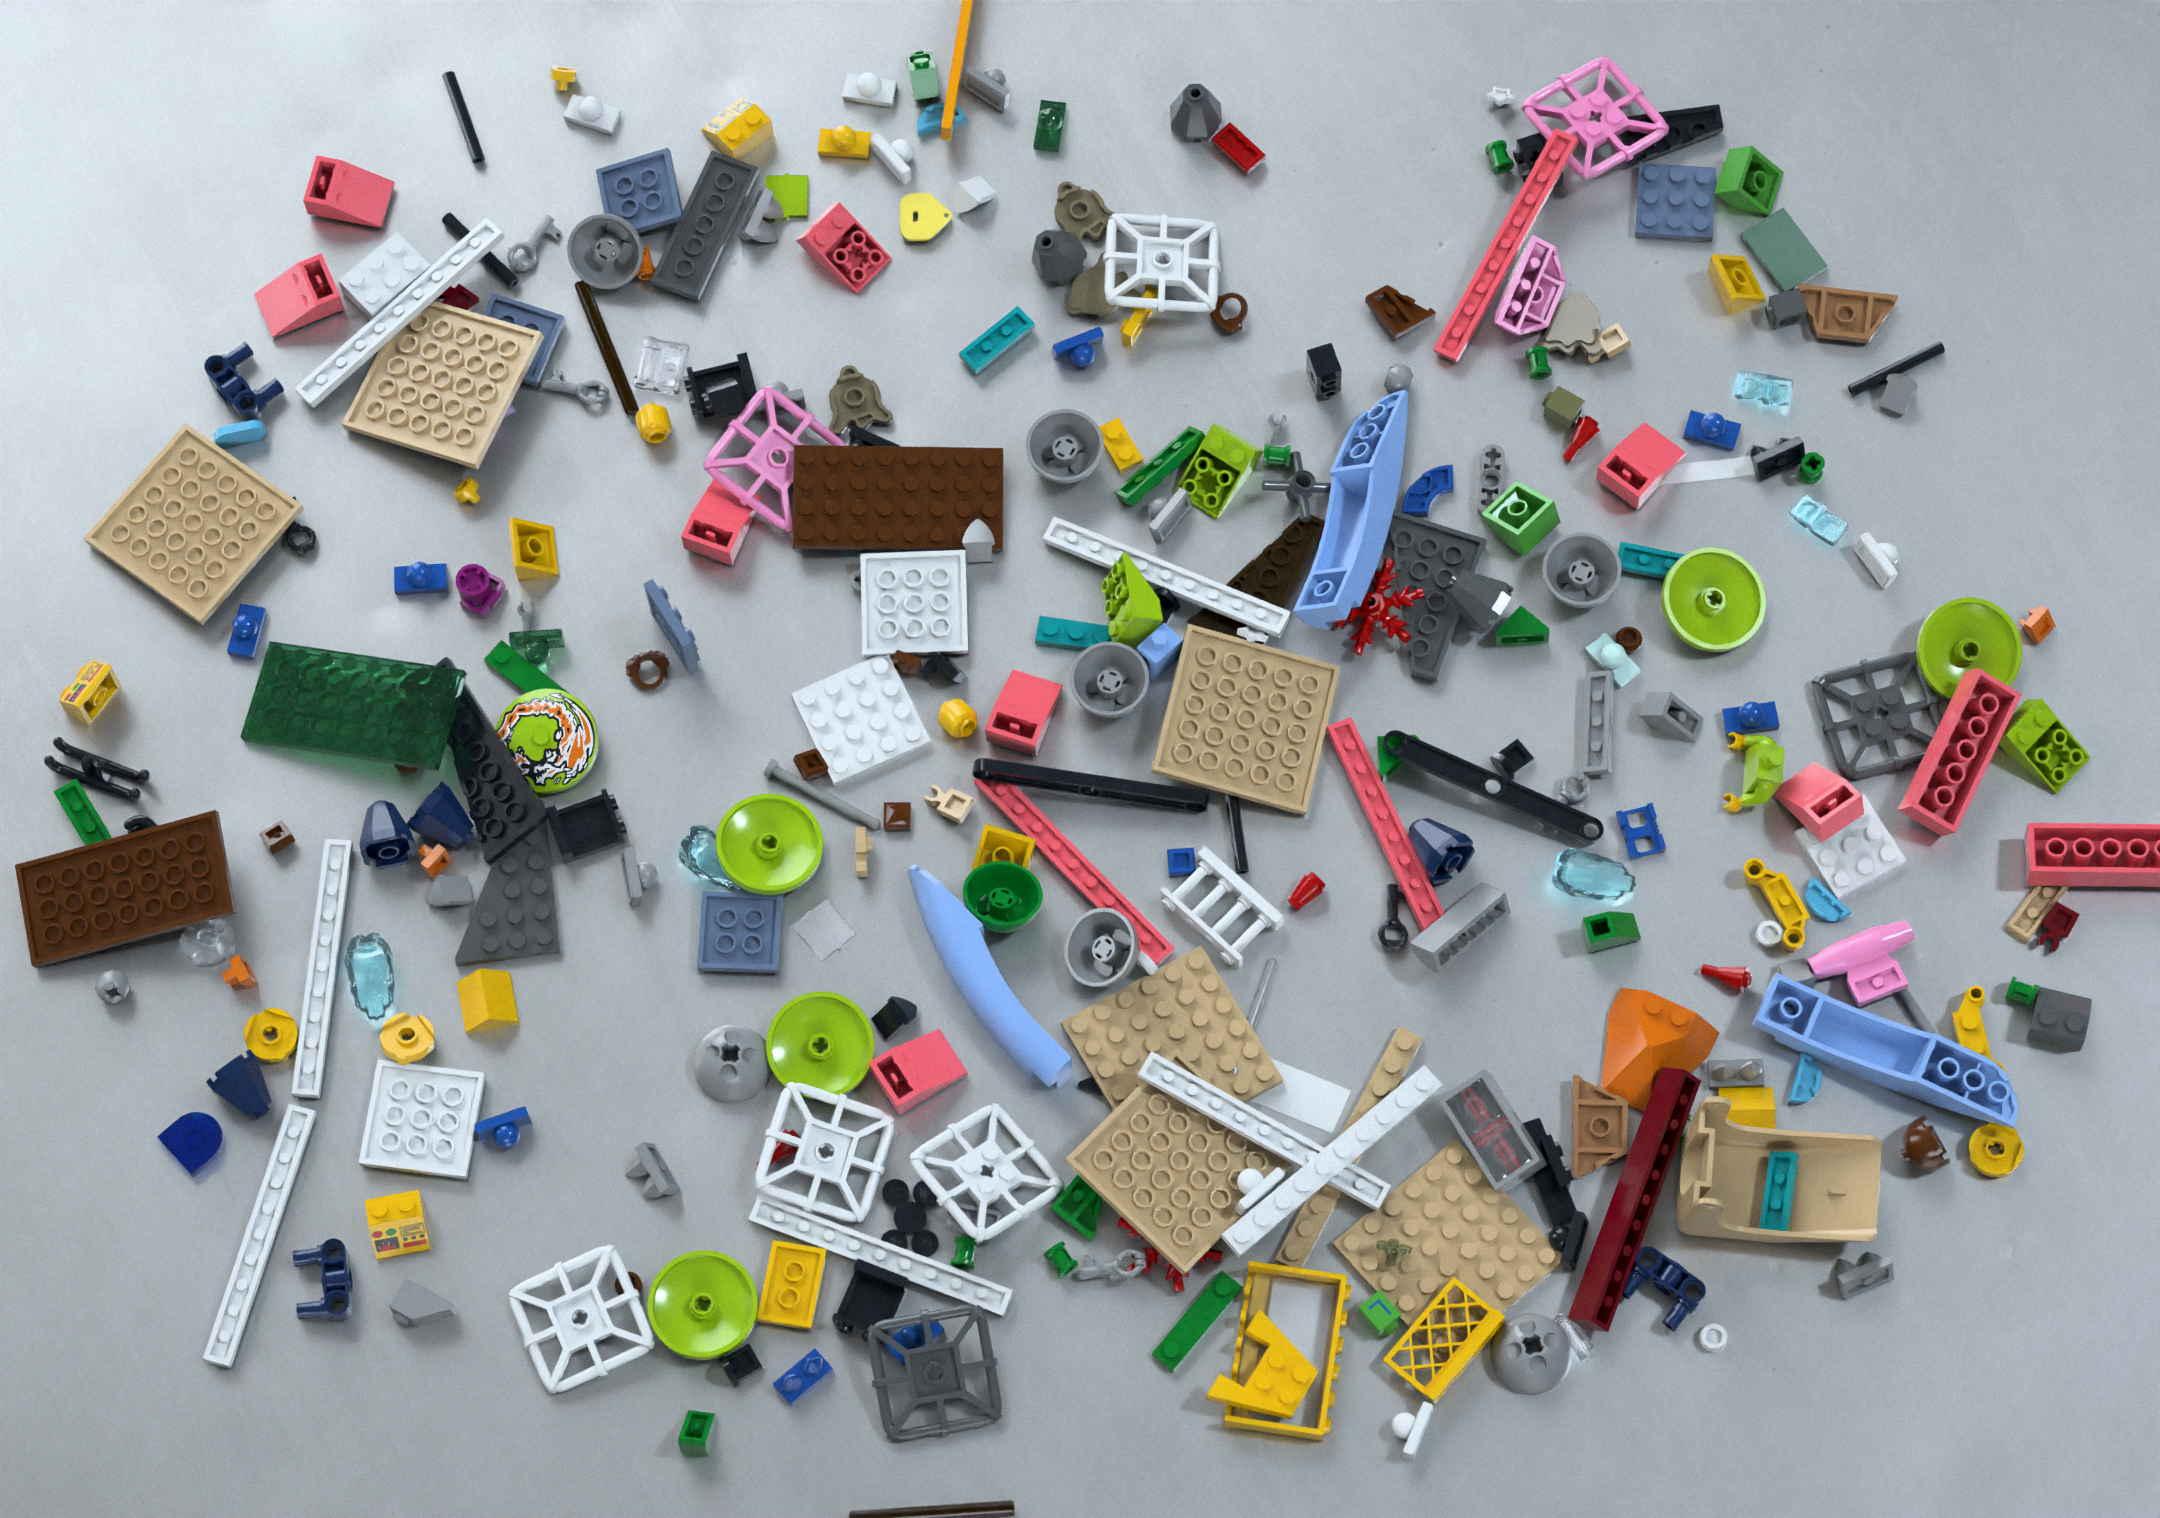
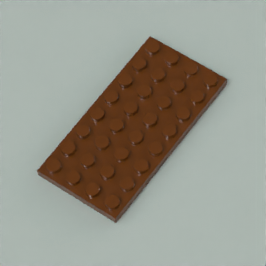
(895, 496)
(125, 889)

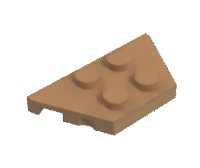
(1845, 312)
(1597, 1128)

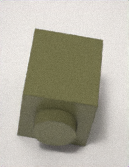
(1563, 407)

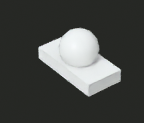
(869, 89)
(592, 114)
(894, 156)
(1878, 559)
(1255, 1187)
(1412, 1429)

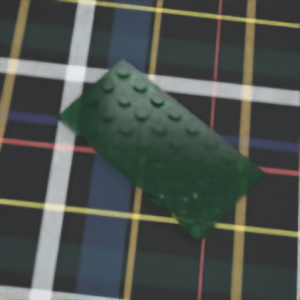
(354, 705)

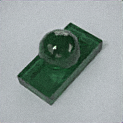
(1049, 126)
(537, 643)

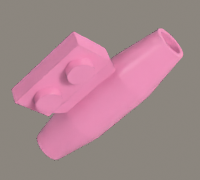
(1866, 961)

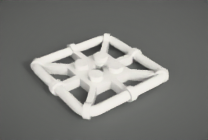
(1149, 271)
(808, 1159)
(984, 1189)
(596, 1327)

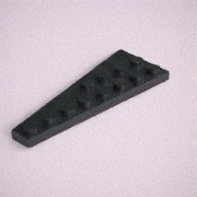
(495, 786)

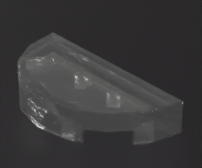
(1576, 1337)

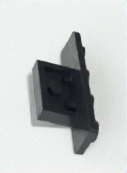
(1554, 1178)

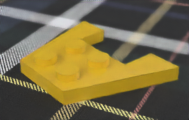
(1276, 1382)

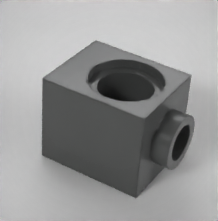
(1786, 309)

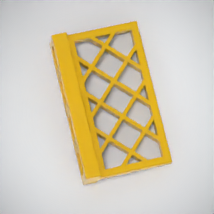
(1461, 1357)

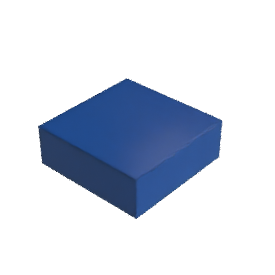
(1181, 862)

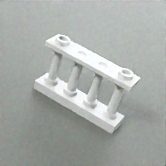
(1227, 882)

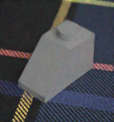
(1671, 715)
(419, 1306)

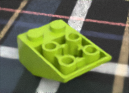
(1219, 469)
(1130, 604)
(2043, 745)

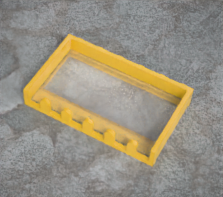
(1309, 1313)

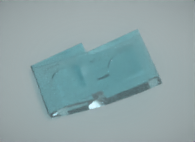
(1763, 387)
(1817, 520)

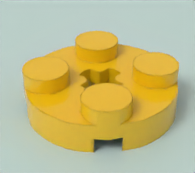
(277, 1049)
(407, 1051)
(1997, 1165)

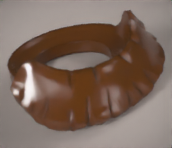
(1234, 323)
(633, 667)

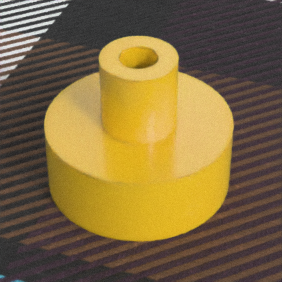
(563, 76)
(467, 491)

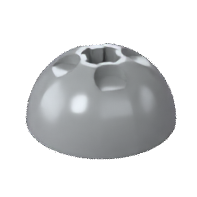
(595, 258)
(1064, 434)
(1586, 559)
(1106, 667)
(1101, 948)
(742, 1073)
(1522, 1365)

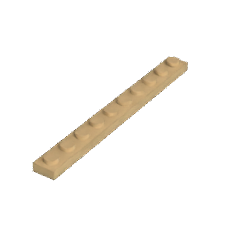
(1321, 1205)

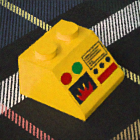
(90, 691)
(398, 1224)

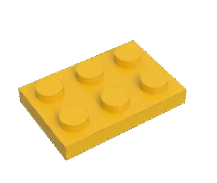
(792, 1285)

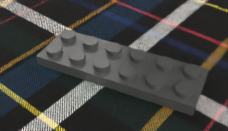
(706, 226)

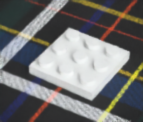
(1854, 854)

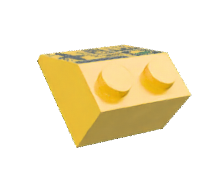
(739, 129)

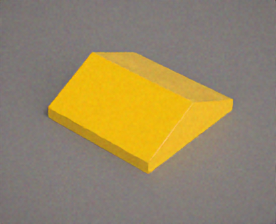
(1005, 846)
(1751, 1106)

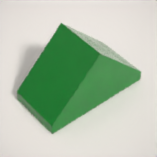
(1522, 629)
(1387, 764)
(696, 1433)

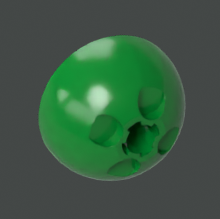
(1002, 896)

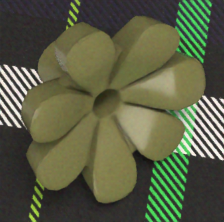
(1393, 1250)

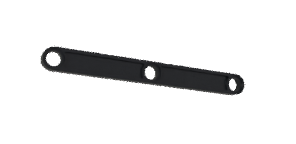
(1090, 785)
(1510, 795)

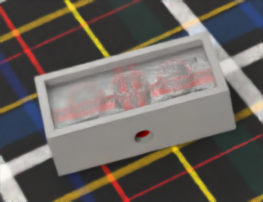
(1493, 1131)

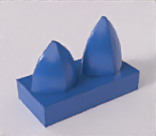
(803, 1377)

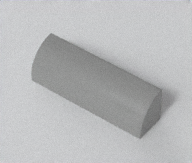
(1461, 927)

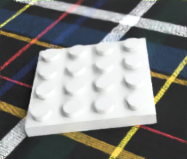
(914, 603)
(861, 719)
(422, 1119)

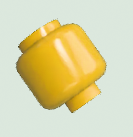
(653, 423)
(957, 718)

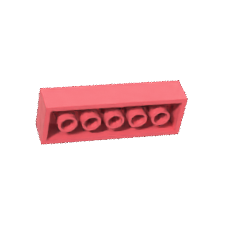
(1960, 752)
(2092, 854)

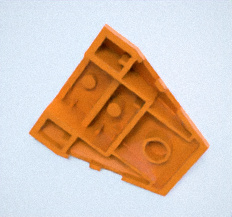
(1649, 1035)

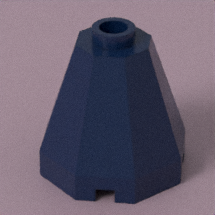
(442, 818)
(385, 837)
(1440, 849)
(242, 1086)

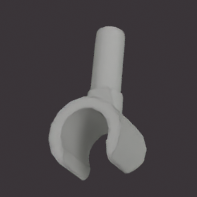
(1275, 427)
(526, 615)

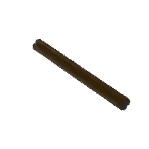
(606, 347)
(961, 1510)

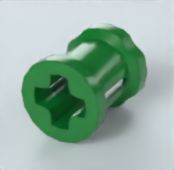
(1499, 157)
(1538, 354)
(1276, 455)
(1806, 473)
(2021, 992)
(964, 1252)
(1061, 1259)

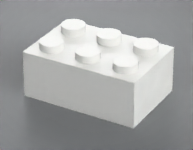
(383, 275)

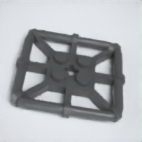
(1865, 706)
(923, 1387)

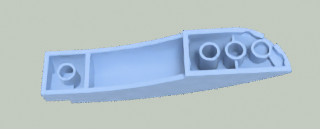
(1357, 513)
(963, 952)
(1886, 1052)

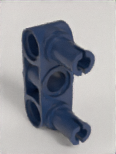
(234, 388)
(335, 1279)
(1670, 1280)

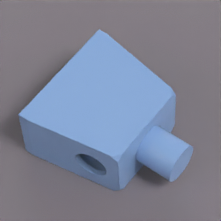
(1161, 650)

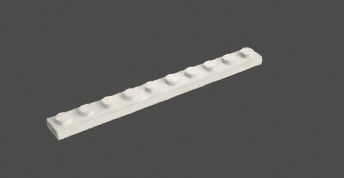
(399, 312)
(1174, 578)
(322, 968)
(1256, 1126)
(1331, 1161)
(259, 1236)
(882, 1254)

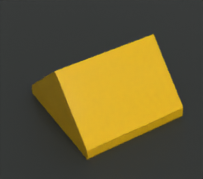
(1735, 282)
(533, 549)
(487, 1000)

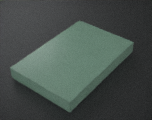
(1784, 251)

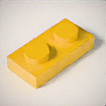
(1120, 446)

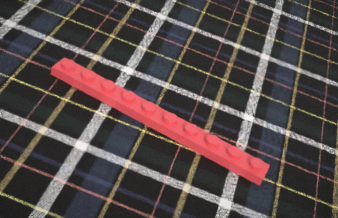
(1506, 245)
(1385, 822)
(1073, 863)

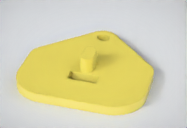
(930, 216)

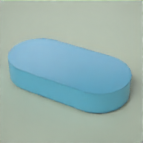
(239, 433)

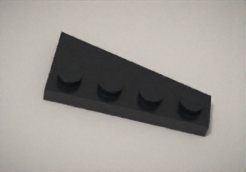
(1684, 128)

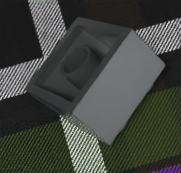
(2059, 1018)

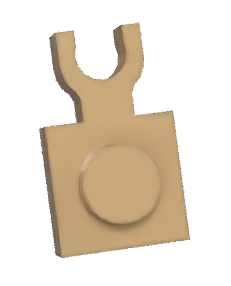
(1612, 341)
(951, 805)
(863, 845)

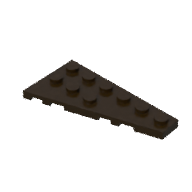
(1270, 575)

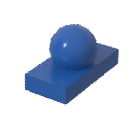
(1079, 347)
(1712, 429)
(420, 578)
(246, 631)
(1750, 718)
(503, 1127)
(913, 1337)

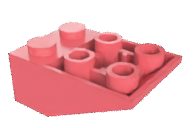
(347, 193)
(844, 247)
(299, 296)
(1639, 465)
(718, 524)
(1022, 712)
(1821, 800)
(916, 1070)

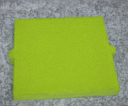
(791, 193)

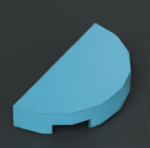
(932, 117)
(1824, 904)
(1806, 1081)

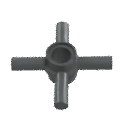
(1298, 487)

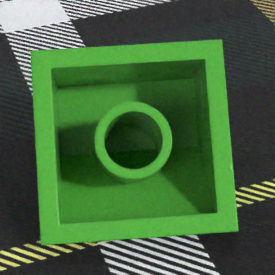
(1749, 181)
(1522, 517)

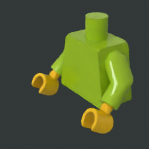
(1761, 770)

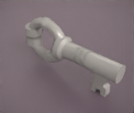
(543, 228)
(578, 389)
(1566, 796)
(1113, 1267)

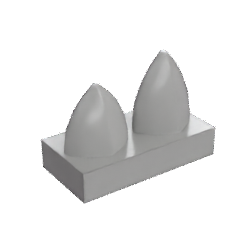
(754, 226)
(1735, 1073)
(650, 1161)
(1872, 1273)

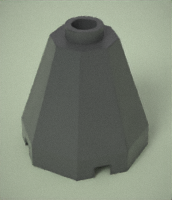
(1195, 114)
(1058, 256)
(1478, 598)

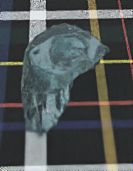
(700, 857)
(1591, 875)
(370, 974)

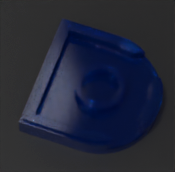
(193, 1140)

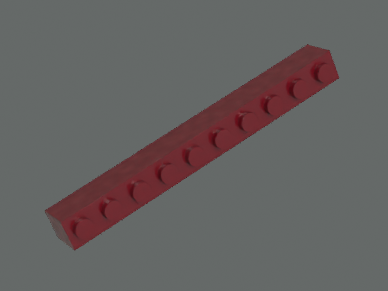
(1634, 1199)

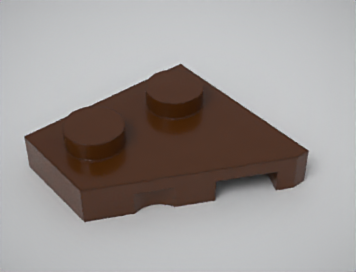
(1397, 311)

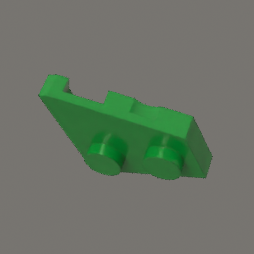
(1079, 1207)

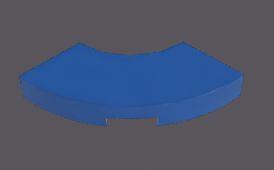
(1427, 489)

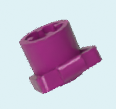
(476, 589)

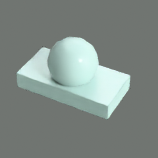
(1612, 657)

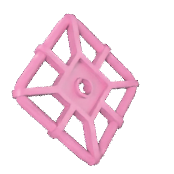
(1598, 104)
(759, 459)

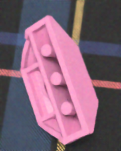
(1531, 289)

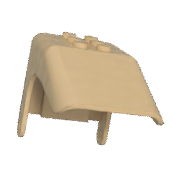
(1726, 1174)

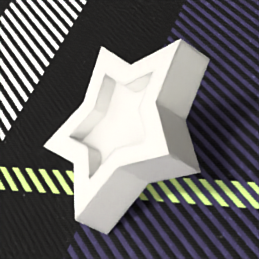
(1500, 96)
(1252, 634)

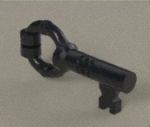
(294, 530)
(1393, 897)

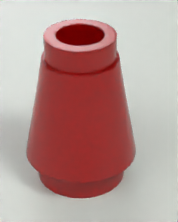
(1306, 891)

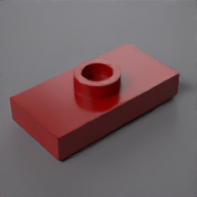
(1238, 148)

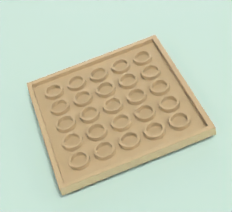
(444, 383)
(194, 524)
(1245, 719)
(1178, 1009)
(1170, 1170)
(1455, 1231)

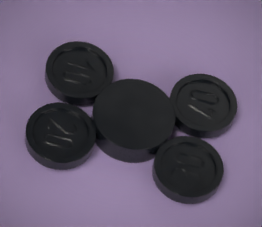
(910, 1217)

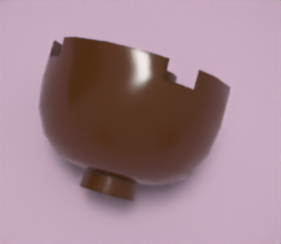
(1923, 1146)

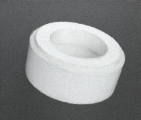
(1769, 934)
(1146, 964)
(1713, 1338)

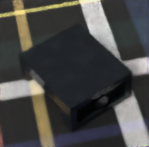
(739, 370)
(587, 827)
(870, 1297)

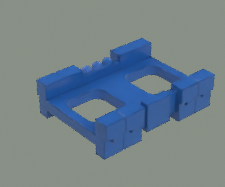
(1649, 830)

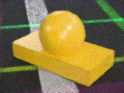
(844, 142)

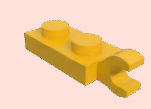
(1132, 327)

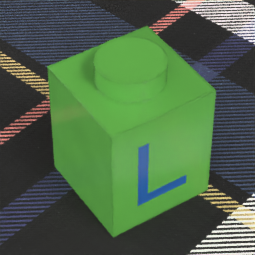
(1380, 1314)

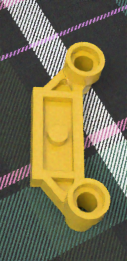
(1783, 901)
(1969, 1024)

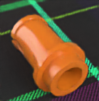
(646, 269)

